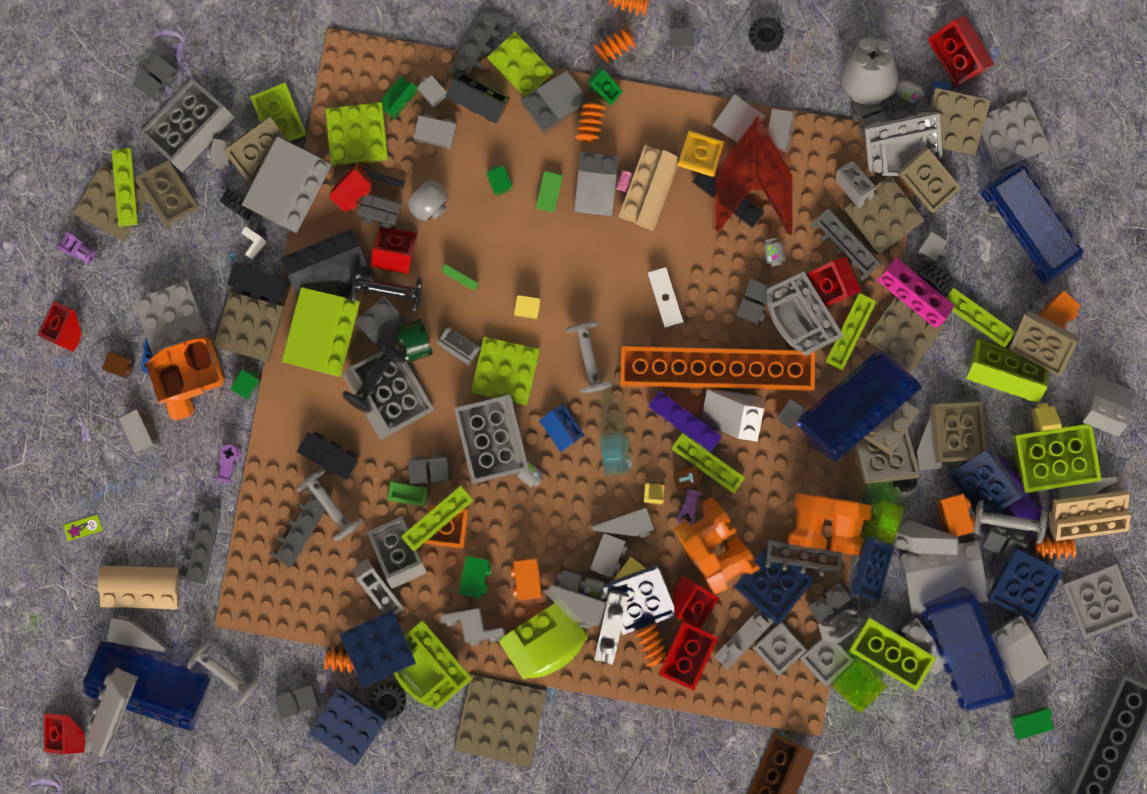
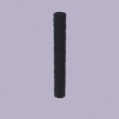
(384, 178)

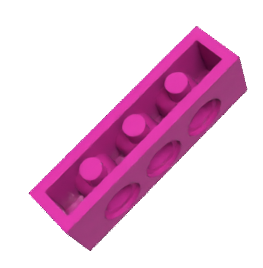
(915, 292)

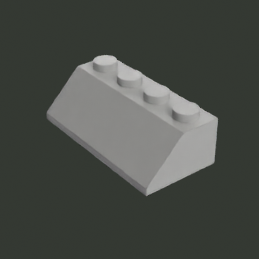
(110, 710)

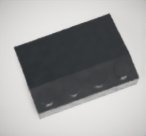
(328, 265)

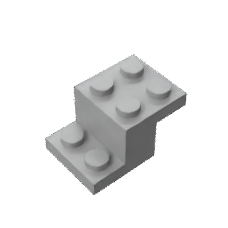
(473, 626)

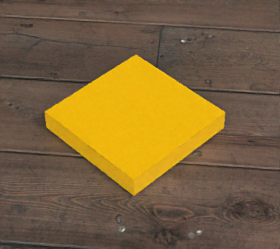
(700, 153)

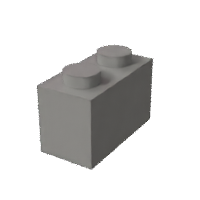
(435, 131)
(608, 555)

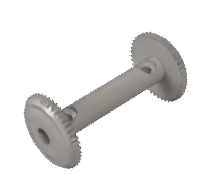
(588, 357)
(330, 506)
(1010, 521)
(223, 673)

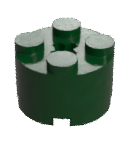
(415, 340)

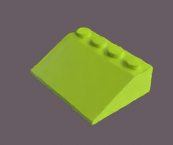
(320, 332)
(1056, 458)

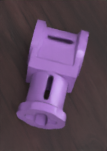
(73, 246)
(227, 462)
(689, 506)

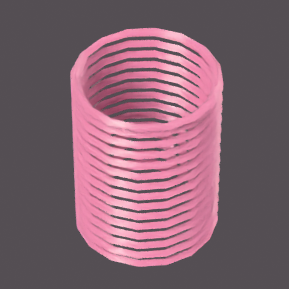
(623, 176)

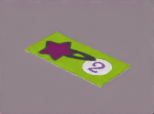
(82, 527)

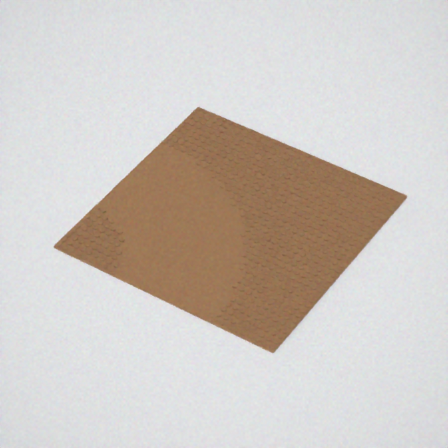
(581, 273)

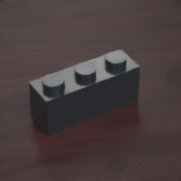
(477, 97)
(259, 284)
(328, 455)

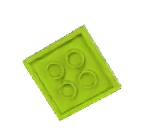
(356, 134)
(505, 370)

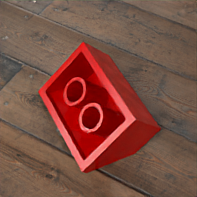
(960, 51)
(688, 656)

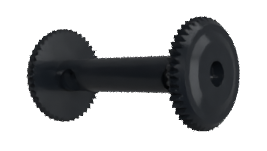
(386, 289)
(373, 377)

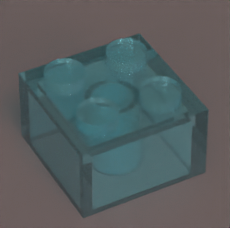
(614, 455)

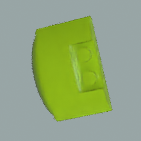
(544, 643)
(436, 672)

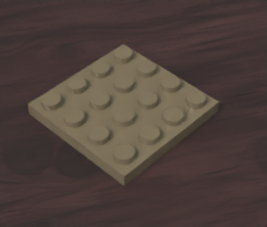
(500, 720)

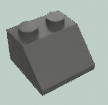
(381, 322)

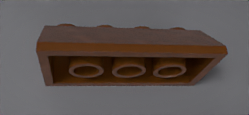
(781, 767)

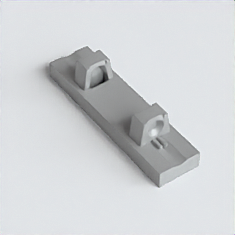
(743, 638)

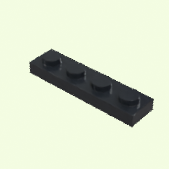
(745, 211)

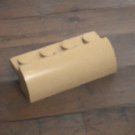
(649, 187)
(1090, 515)
(138, 587)

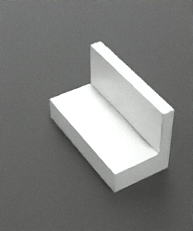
(258, 243)

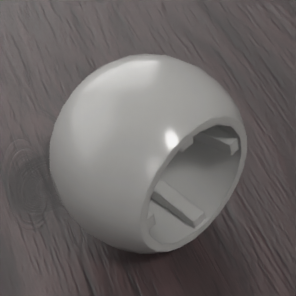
(428, 201)

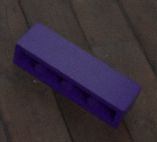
(684, 421)
(1025, 506)

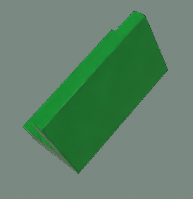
(398, 97)
(1032, 723)

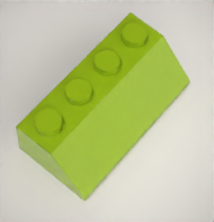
(1006, 371)
(892, 653)

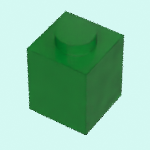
(499, 180)
(245, 384)

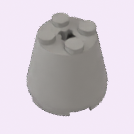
(870, 72)

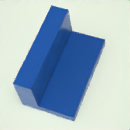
(561, 427)

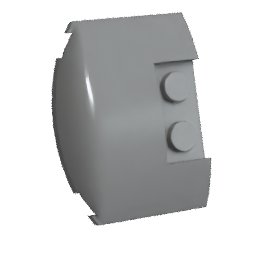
(897, 141)
(801, 315)

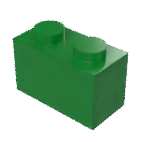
(474, 577)

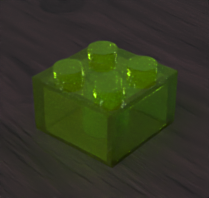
(884, 521)
(858, 686)

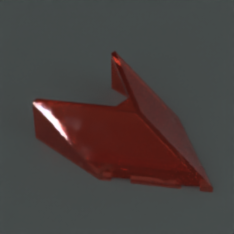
(753, 166)

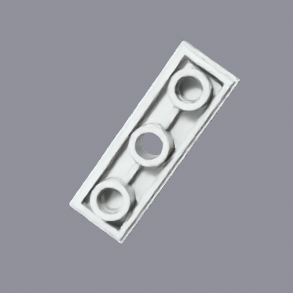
(662, 286)

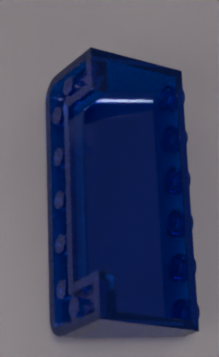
(1033, 223)
(857, 405)
(967, 650)
(161, 690)

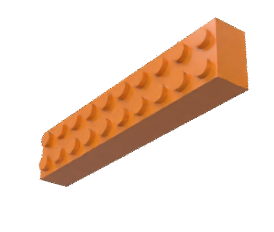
(717, 368)

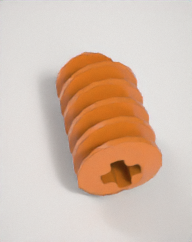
(638, 5)
(614, 46)
(589, 122)
(1051, 546)
(651, 645)
(338, 659)

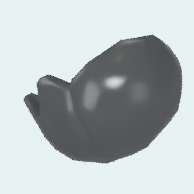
(904, 487)

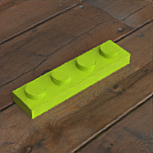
(125, 187)
(980, 318)
(851, 331)
(707, 463)
(437, 518)

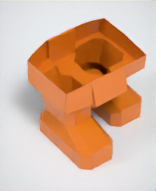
(183, 373)
(846, 523)
(704, 536)

